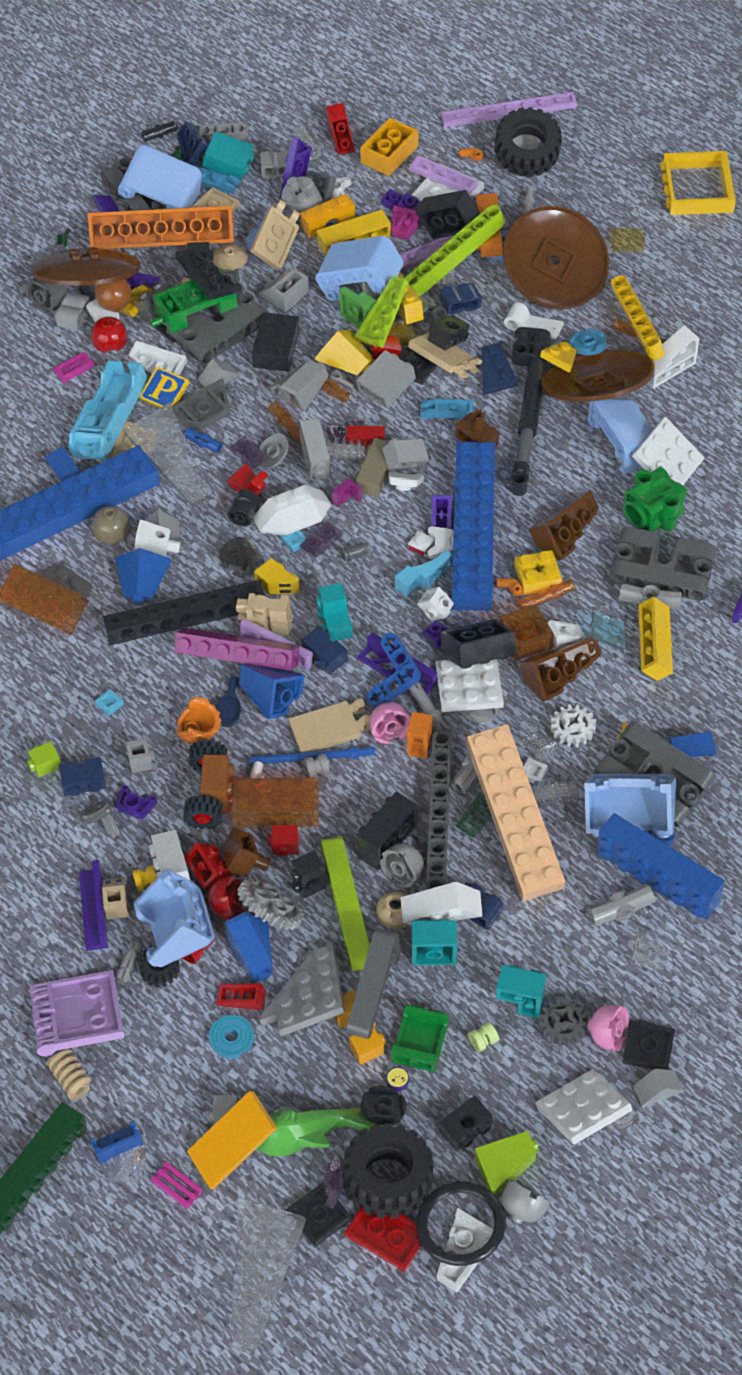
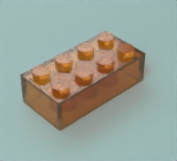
(42, 599)
(275, 802)

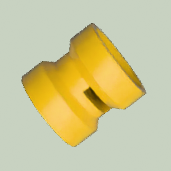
(143, 878)

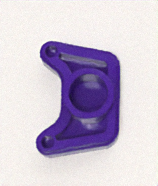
(133, 805)

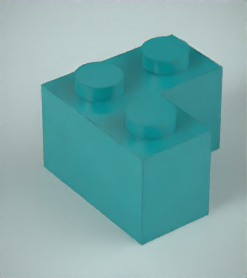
(333, 612)
(522, 988)

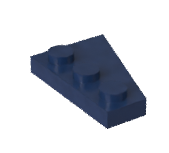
(191, 143)
(496, 370)

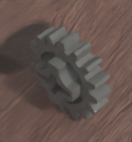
(564, 1024)

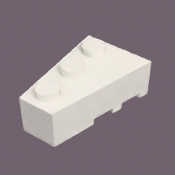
(679, 355)
(168, 853)
(447, 901)

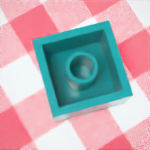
(434, 942)

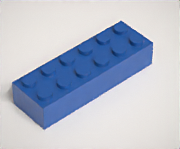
(660, 866)

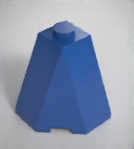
(141, 574)
(271, 688)
(251, 944)

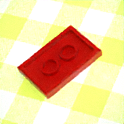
(387, 1238)

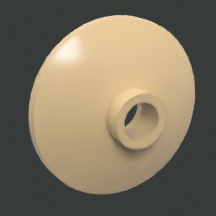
(230, 257)

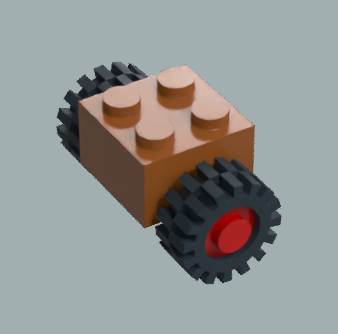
(216, 784)

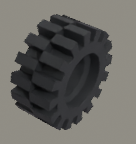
(158, 976)

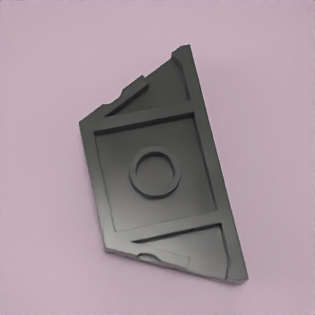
(203, 407)
(68, 579)

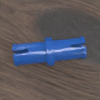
(193, 435)

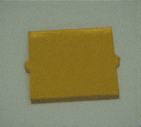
(627, 240)

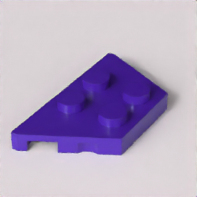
(296, 160)

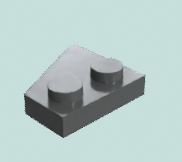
(324, 184)

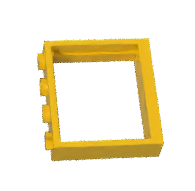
(698, 160)

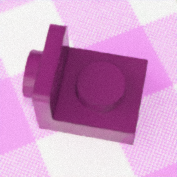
(345, 491)

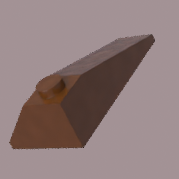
(564, 526)
(553, 669)

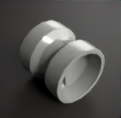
(319, 765)

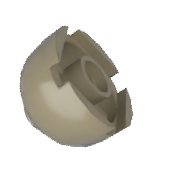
(111, 525)

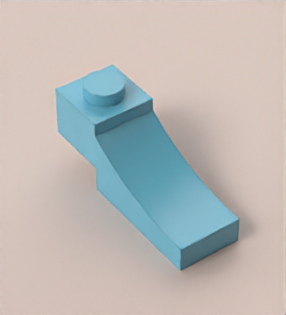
(423, 575)

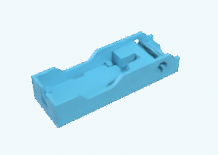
(108, 411)

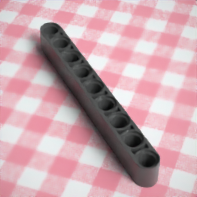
(438, 805)

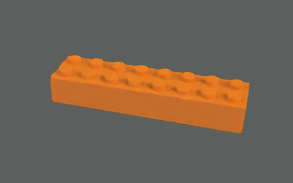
(161, 227)

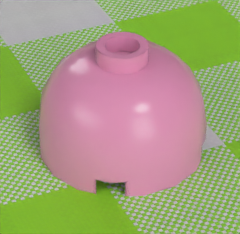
(389, 722)
(608, 1027)

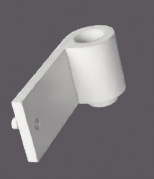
(519, 317)

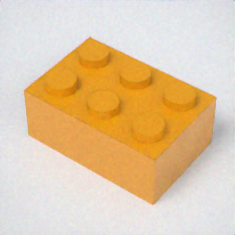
(389, 146)

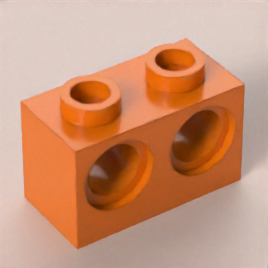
(419, 734)

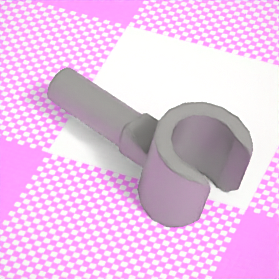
(336, 376)

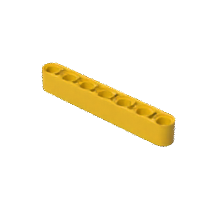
(637, 317)

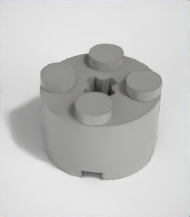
(301, 194)

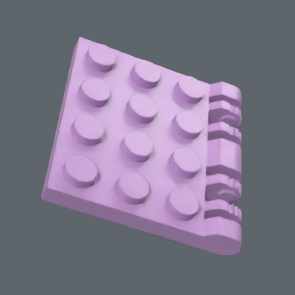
(76, 1012)

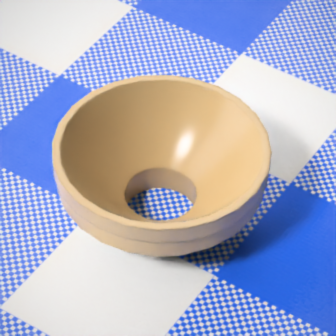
(388, 916)

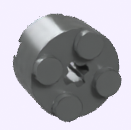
(45, 295)

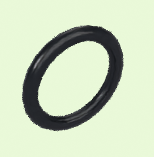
(460, 1259)

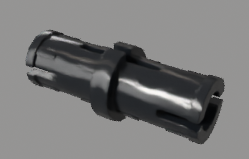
(159, 131)

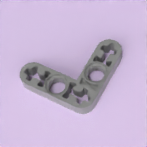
(211, 128)

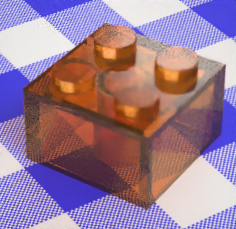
(531, 631)

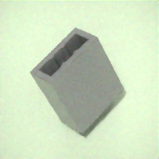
(386, 379)
(314, 448)

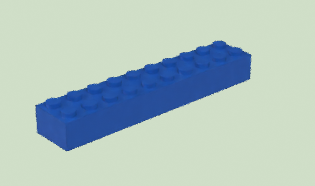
(75, 500)
(473, 526)

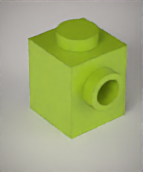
(43, 759)

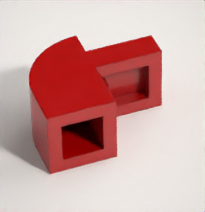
(246, 479)

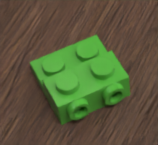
(354, 306)

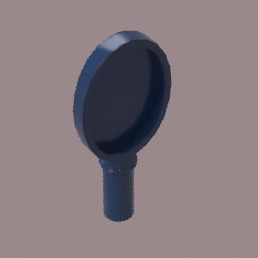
(229, 705)

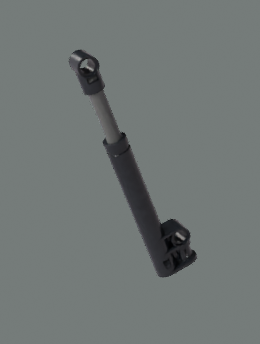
(527, 352)

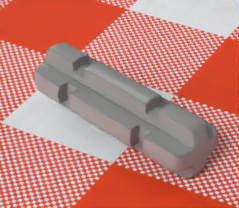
(128, 961)

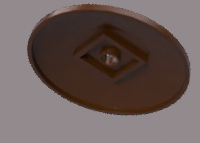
(569, 239)
(85, 267)
(599, 376)

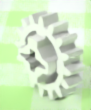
(573, 725)

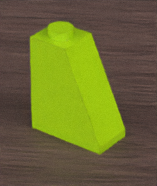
(505, 1160)

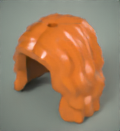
(198, 721)

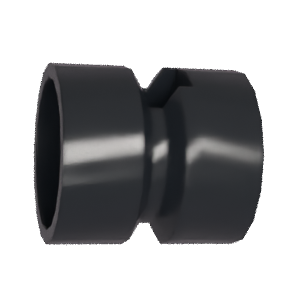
(243, 507)

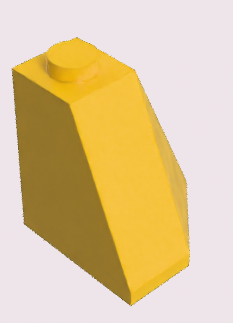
(346, 353)

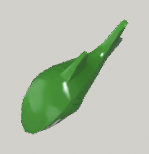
(308, 1128)

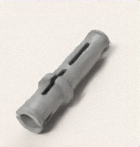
(427, 706)

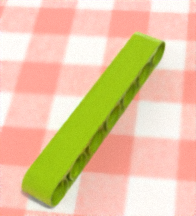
(456, 249)
(346, 901)

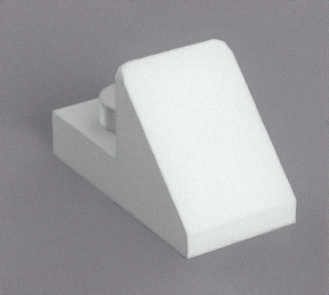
(565, 633)

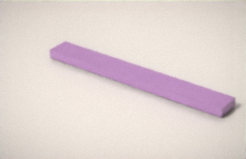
(499, 110)
(419, 254)

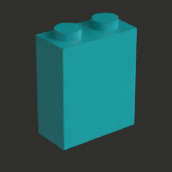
(228, 155)

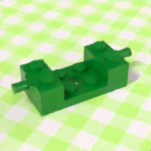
(177, 303)

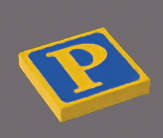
(163, 388)

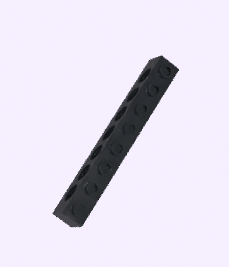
(177, 613)

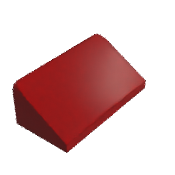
(364, 433)

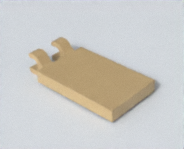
(275, 235)
(451, 360)
(329, 726)

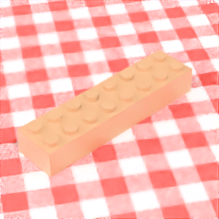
(515, 813)

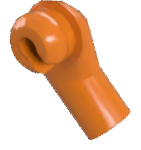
(473, 153)
(511, 584)

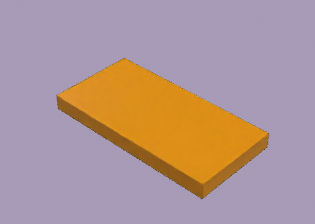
(232, 1139)

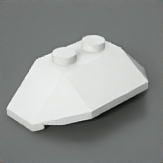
(292, 511)

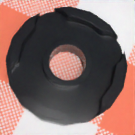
(378, 1114)

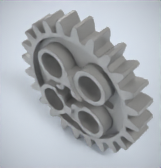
(270, 904)

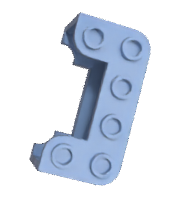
(359, 261)

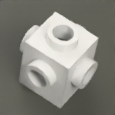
(435, 603)

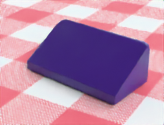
(105, 203)

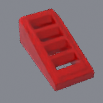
(250, 1003)

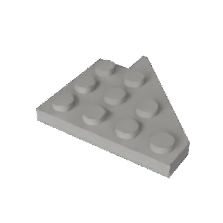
(309, 995)

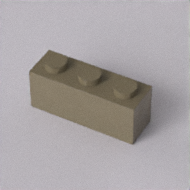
(373, 469)

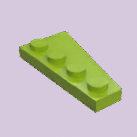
(381, 316)

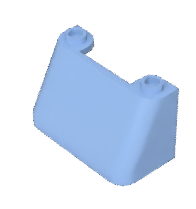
(161, 179)
(623, 426)
(638, 798)
(176, 918)

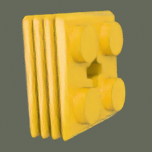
(537, 571)

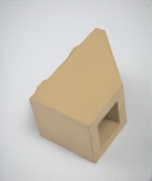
(115, 898)

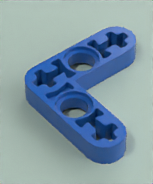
(402, 671)

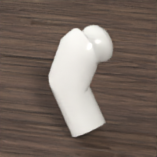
(256, 770)

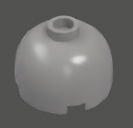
(402, 860)
(523, 1204)

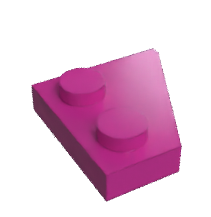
(404, 222)

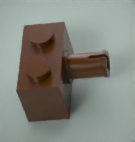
(475, 429)
(241, 853)

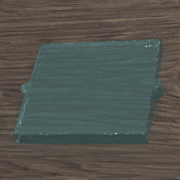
(607, 630)

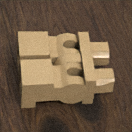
(266, 612)

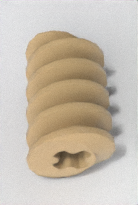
(69, 1074)

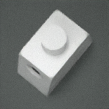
(155, 539)

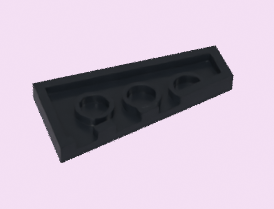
(206, 276)

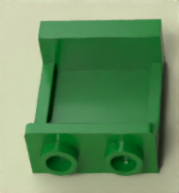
(420, 1038)

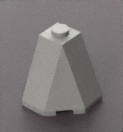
(301, 384)

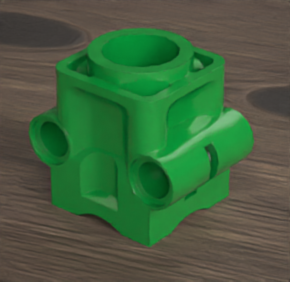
(654, 501)

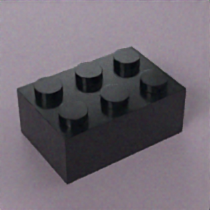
(446, 213)
(275, 342)
(478, 643)
(386, 828)

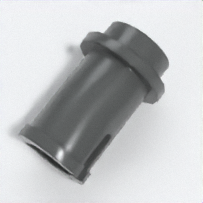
(348, 553)

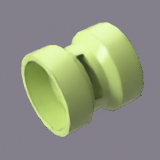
(483, 1036)

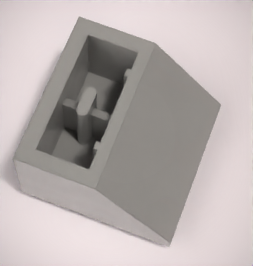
(286, 289)

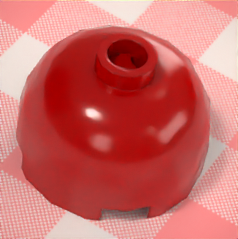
(108, 334)
(224, 898)

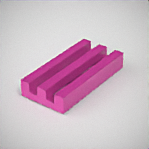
(75, 369)
(161, 1173)

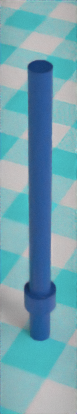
(353, 752)

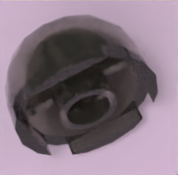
(237, 553)

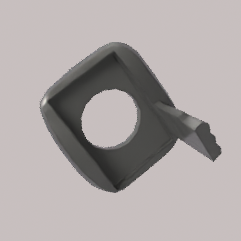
(101, 811)

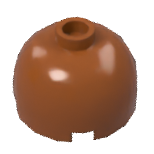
(113, 295)

